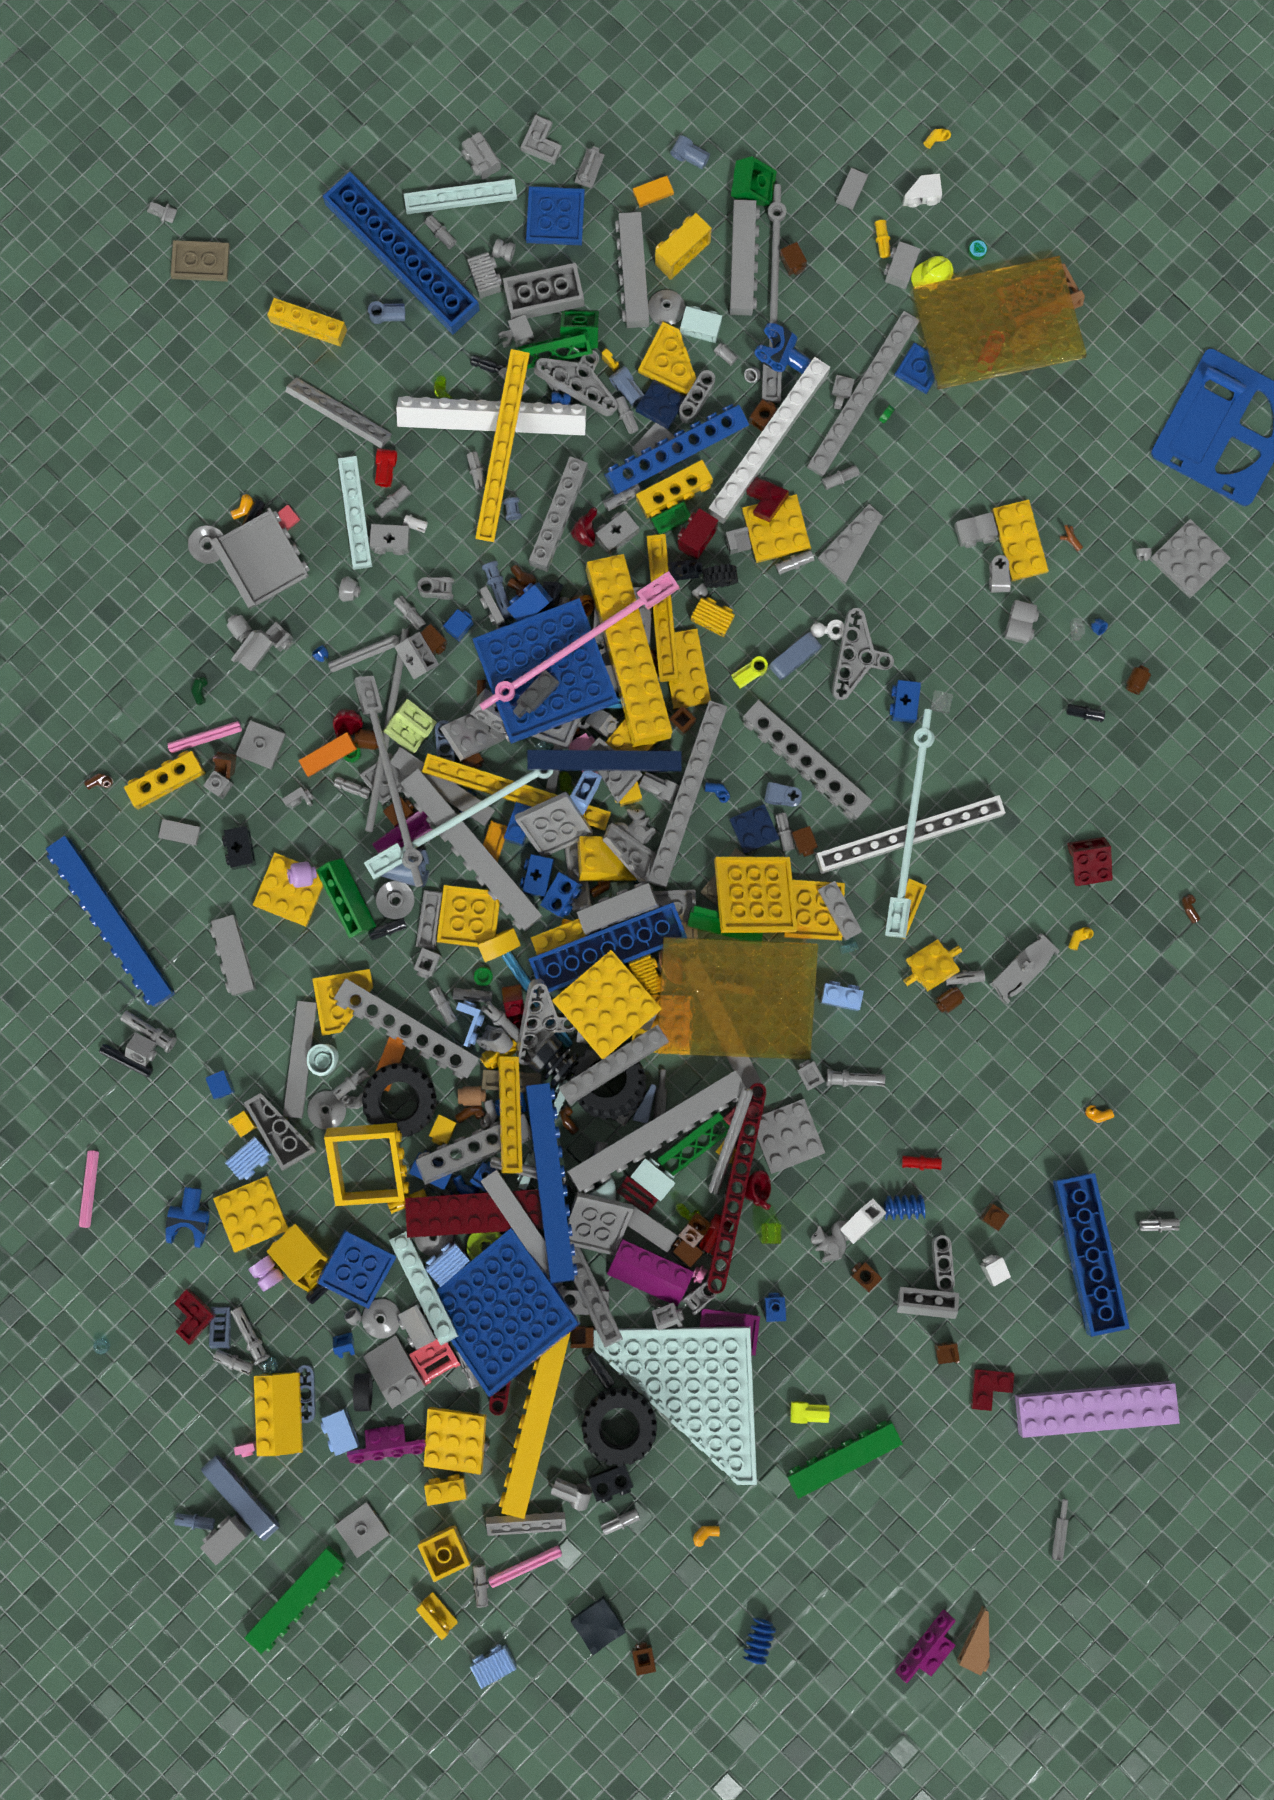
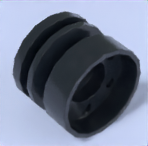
(553, 1060)

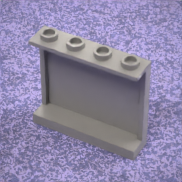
(260, 558)

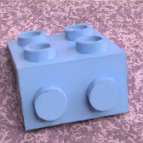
(470, 1008)

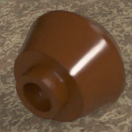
(587, 603)

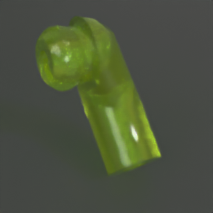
(440, 388)
(565, 782)
(684, 1212)

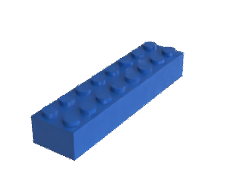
(627, 940)
(1091, 1254)

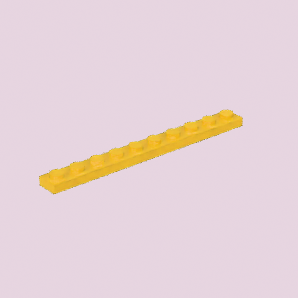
(502, 445)
(492, 783)

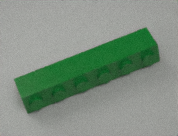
(844, 1459)
(295, 1599)

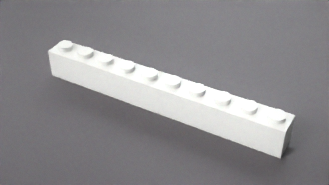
(483, 415)
(769, 440)
(924, 830)

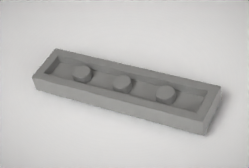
(531, 1524)

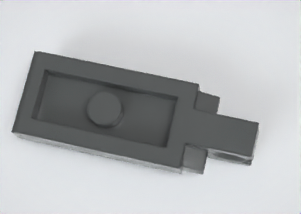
(536, 694)

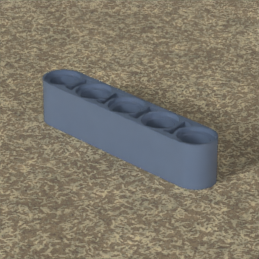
(240, 1497)

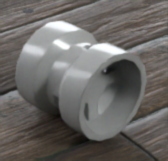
(503, 250)

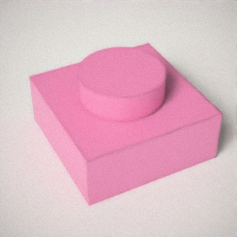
(245, 1449)

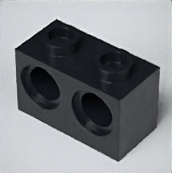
(608, 1477)

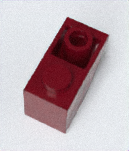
(514, 1004)

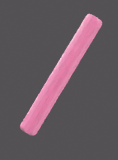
(204, 737)
(88, 1189)
(525, 1566)

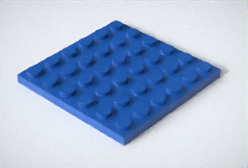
(527, 643)
(504, 1312)

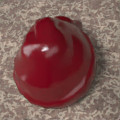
(583, 529)
(347, 721)
(759, 1189)

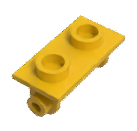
(490, 1058)

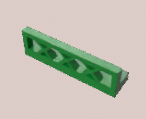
(555, 343)
(709, 921)
(689, 1139)

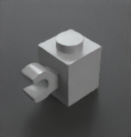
(519, 331)

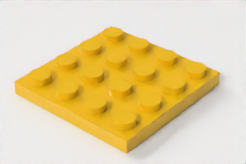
(755, 894)
(607, 1004)

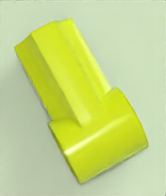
(749, 673)
(804, 1412)

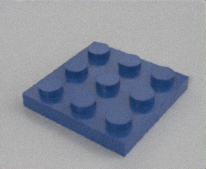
(555, 216)
(356, 1269)

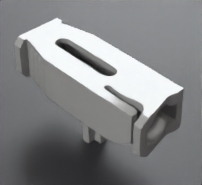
(1023, 968)

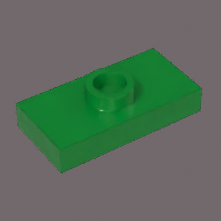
(671, 518)

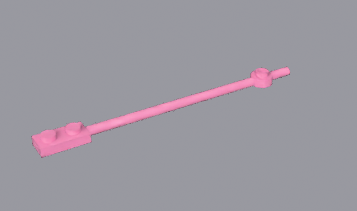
(648, 596)

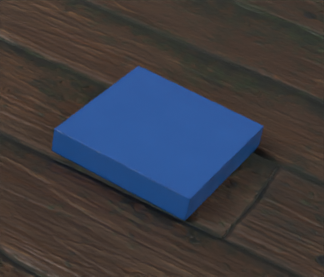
(916, 369)

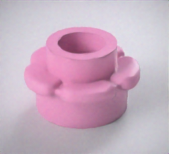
(699, 1274)

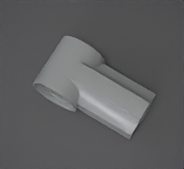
(663, 789)
(578, 1494)

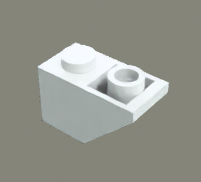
(924, 191)
(863, 1221)
(995, 1269)

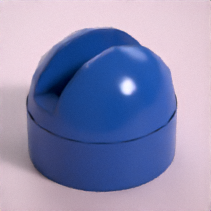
(1099, 626)
(319, 653)

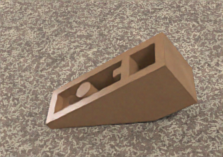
(975, 1651)

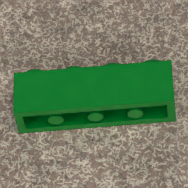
(345, 898)

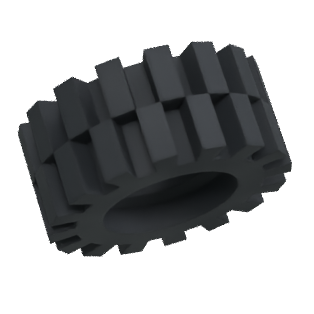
(720, 576)

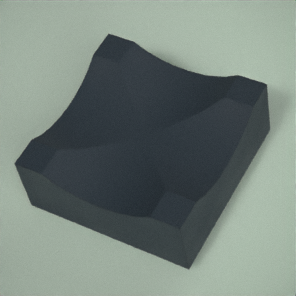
(598, 1625)

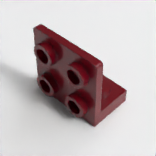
(1091, 861)

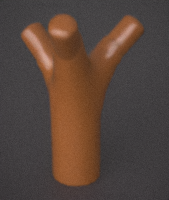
(1071, 538)

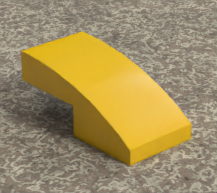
(499, 945)

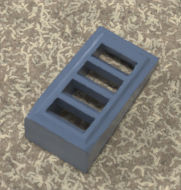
(644, 1109)
(227, 1335)

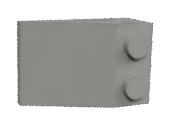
(394, 1371)

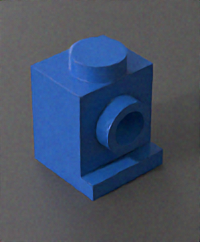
(476, 1180)

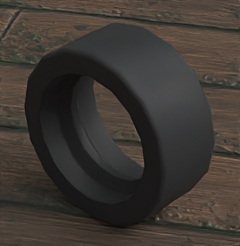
(362, 1392)

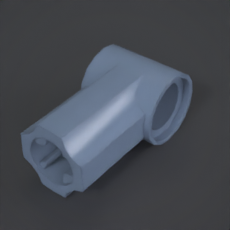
(686, 151)
(390, 312)
(623, 382)

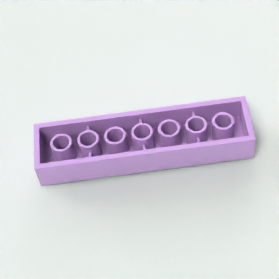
(1097, 1409)

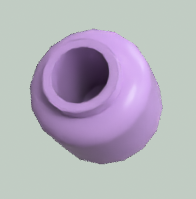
(301, 874)

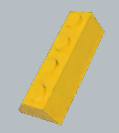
(278, 1414)

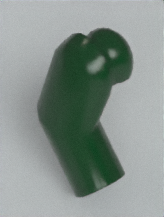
(196, 689)

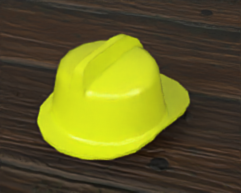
(932, 271)

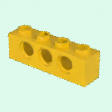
(307, 322)
(697, 471)
(192, 771)

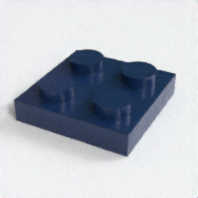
(660, 404)
(754, 829)

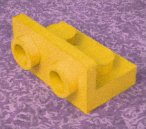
(436, 1615)

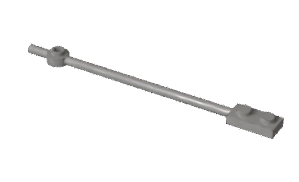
(772, 379)
(371, 704)

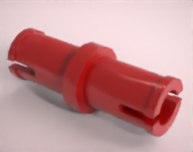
(921, 1162)

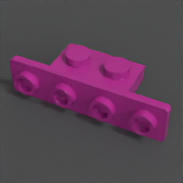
(416, 825)
(384, 1443)
(929, 1650)

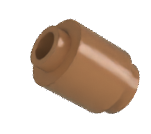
(471, 1096)

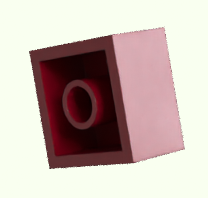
(697, 534)

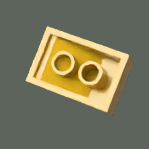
(599, 863)

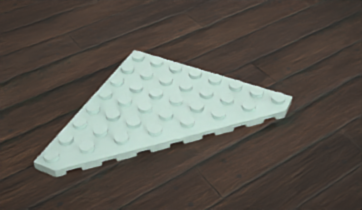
(700, 1384)

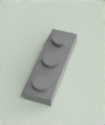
(839, 910)

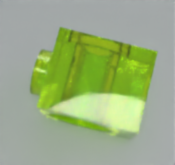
(770, 1233)

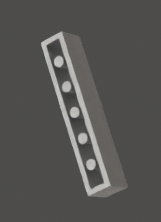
(743, 257)
(633, 268)

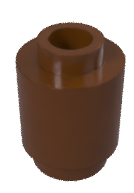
(1138, 680)
(366, 739)
(949, 1000)

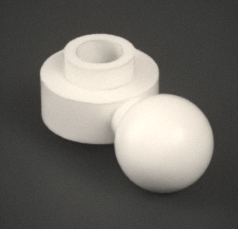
(819, 629)

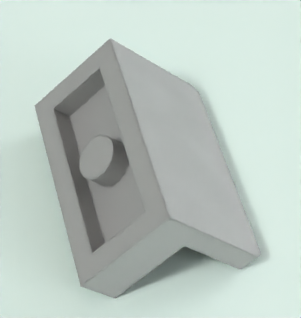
(253, 649)

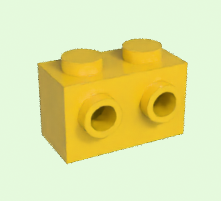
(445, 1490)

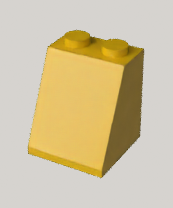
(299, 1257)

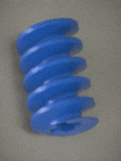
(902, 1207)
(760, 1641)

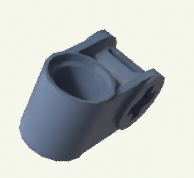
(778, 795)

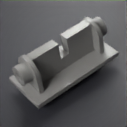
(589, 167)

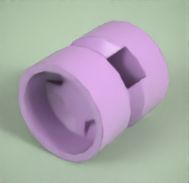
(266, 1273)

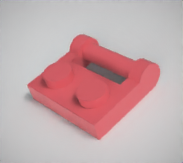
(430, 1354)

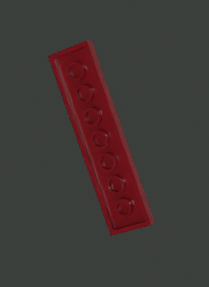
(464, 1214)

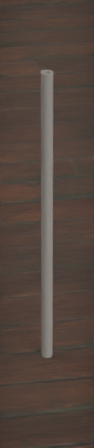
(390, 713)

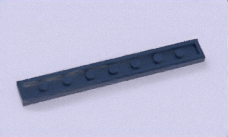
(603, 760)

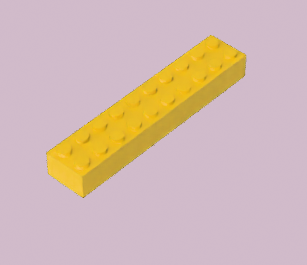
(629, 652)
(534, 1428)

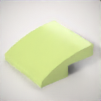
(409, 726)

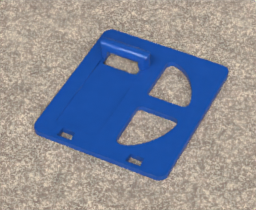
(1206, 422)

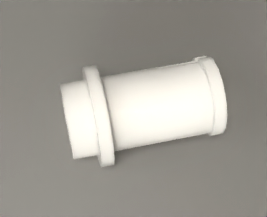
(415, 523)

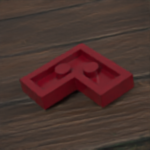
(770, 498)
(197, 1314)
(985, 1383)

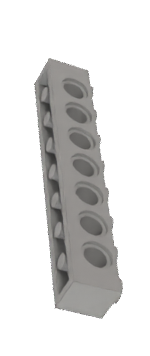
(775, 724)
(349, 989)

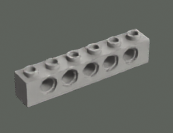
(558, 514)
(450, 1165)

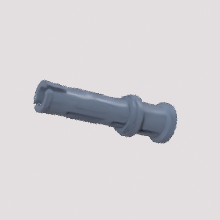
(495, 581)

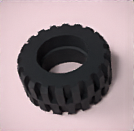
(400, 1073)
(618, 1104)
(624, 1453)

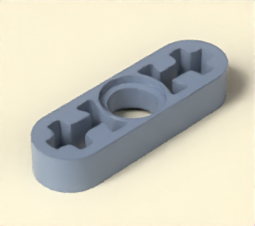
(311, 1378)

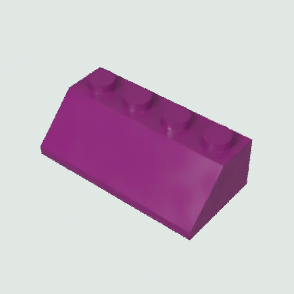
(650, 1272)

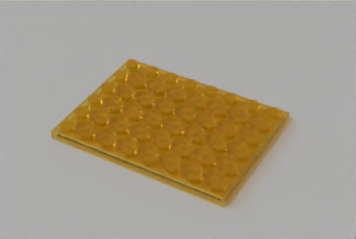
(999, 322)
(737, 997)

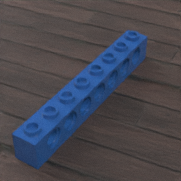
(736, 422)

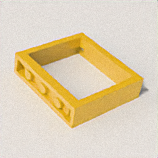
(366, 1132)

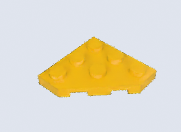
(668, 360)
(331, 1016)

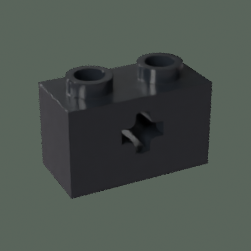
(246, 856)

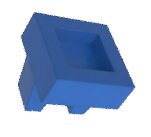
(343, 1343)

